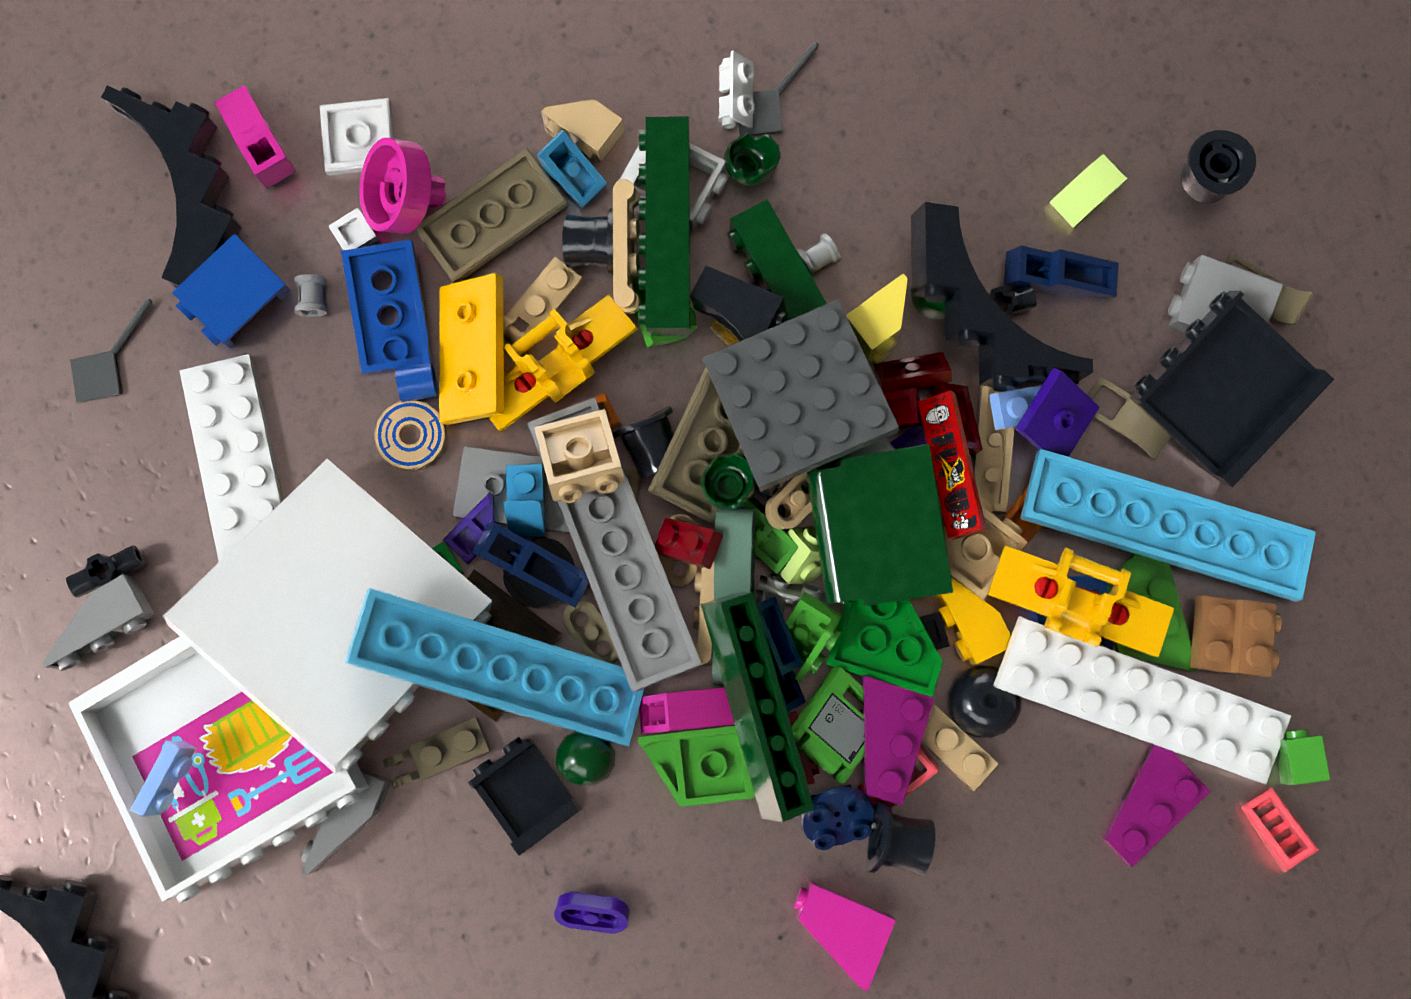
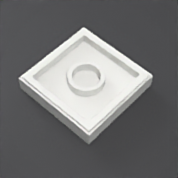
(351, 131)

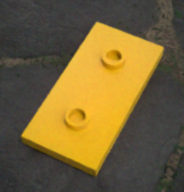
(471, 350)

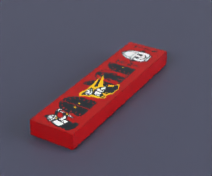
(952, 465)

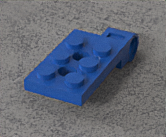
(406, 342)

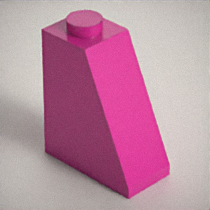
(684, 710)
(846, 930)

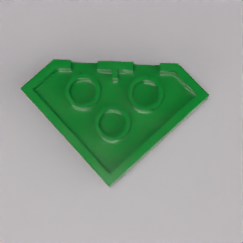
(887, 645)

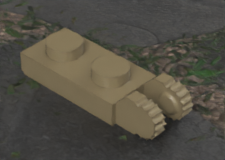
(441, 752)

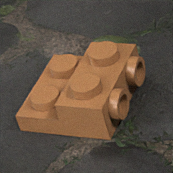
(1234, 636)

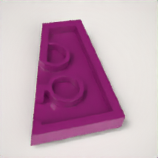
(893, 735)
(1155, 804)

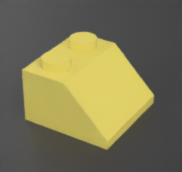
(880, 320)

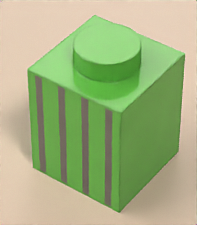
(1302, 758)

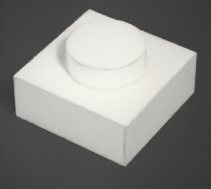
(353, 231)

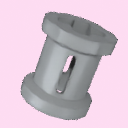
(820, 254)
(310, 295)

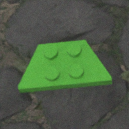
(1155, 581)
(700, 765)

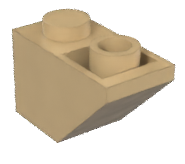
(587, 124)

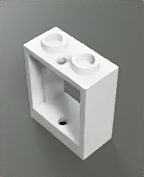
(698, 158)

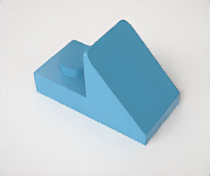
(571, 168)
(525, 500)

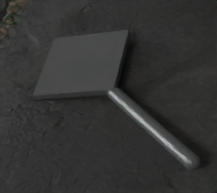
(767, 112)
(97, 374)

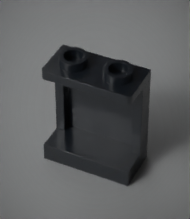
(524, 794)

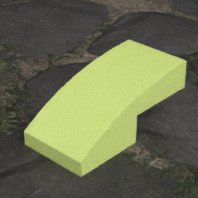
(1088, 190)

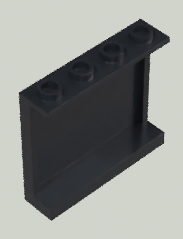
(1229, 388)

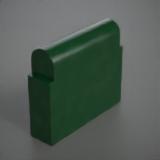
(880, 528)

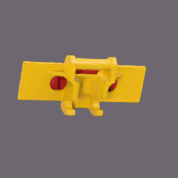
(566, 366)
(1078, 611)

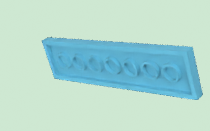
(1168, 525)
(493, 667)

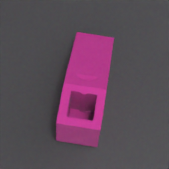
(254, 137)

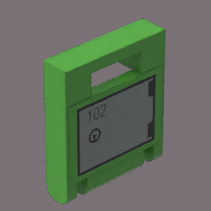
(833, 726)

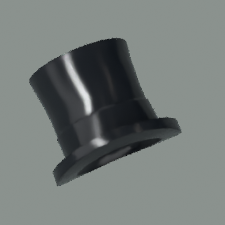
(1217, 166)
(588, 241)
(647, 441)
(899, 841)

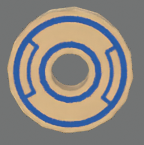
(393, 423)

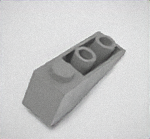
(103, 616)
(345, 823)

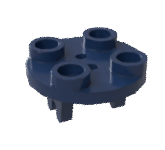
(838, 817)

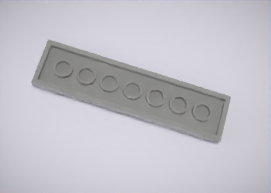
(627, 577)

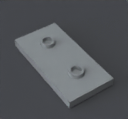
(485, 472)

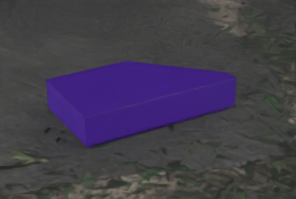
(469, 530)

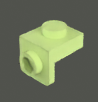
(805, 563)

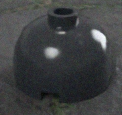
(979, 705)

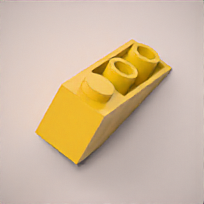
(975, 623)

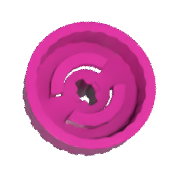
(398, 186)

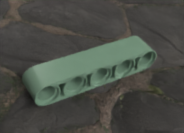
(734, 560)

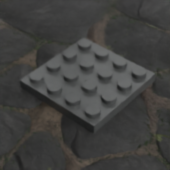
(800, 395)

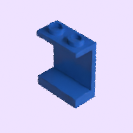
(228, 290)

